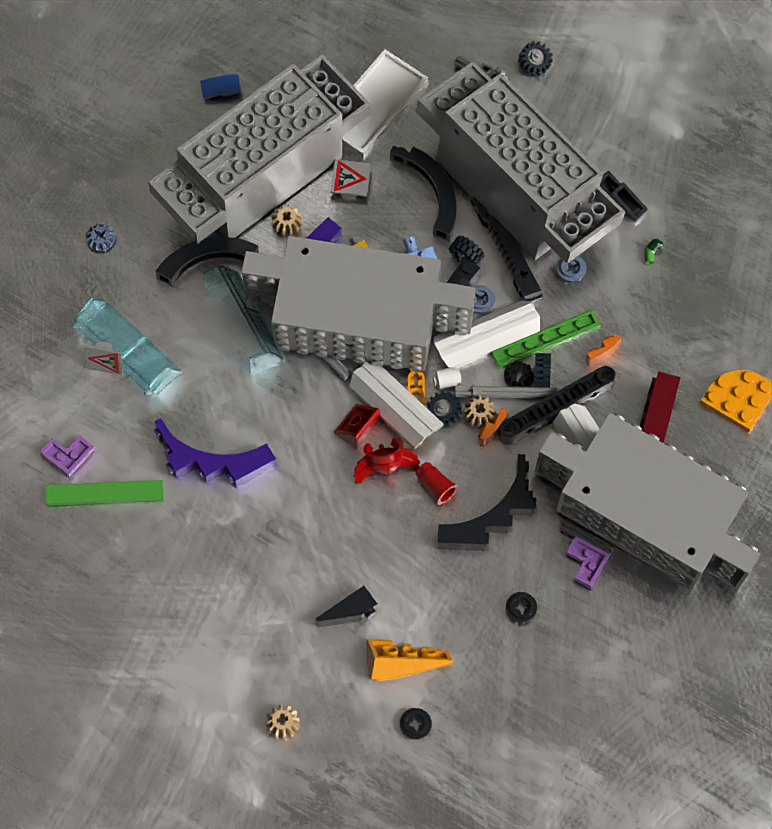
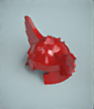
(385, 460)

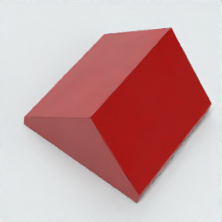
(358, 424)

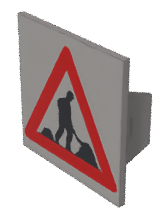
(350, 178)
(103, 358)

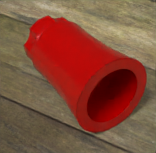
(436, 483)

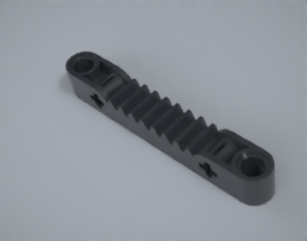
(526, 288)
(547, 409)

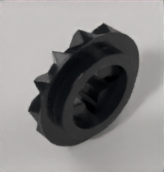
(510, 377)
(527, 601)
(421, 716)

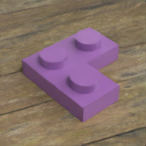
(67, 459)
(592, 561)

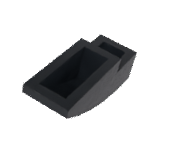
(623, 196)

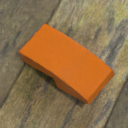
(607, 347)
(492, 429)

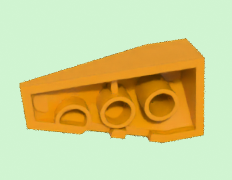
(393, 661)

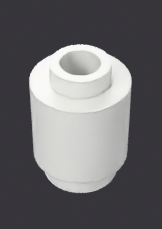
(446, 378)

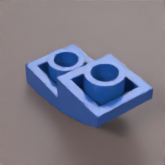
(220, 85)

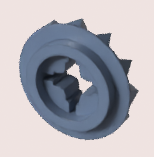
(100, 244)
(580, 270)
(488, 300)

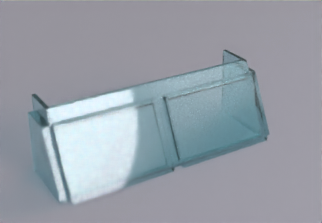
(270, 355)
(140, 357)

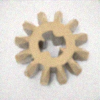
(286, 226)
(476, 405)
(290, 721)

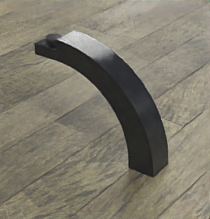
(438, 180)
(208, 249)

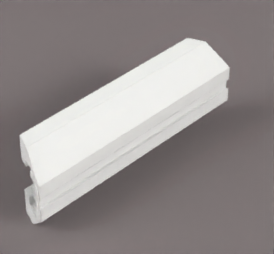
(488, 334)
(396, 404)
(576, 425)

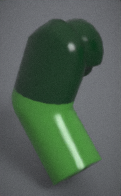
(649, 250)

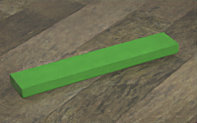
(545, 339)
(104, 493)

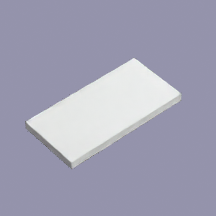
(389, 88)

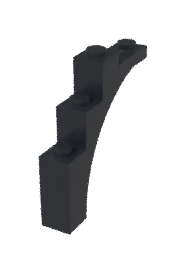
(472, 535)

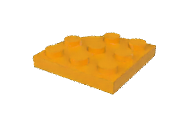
(739, 397)

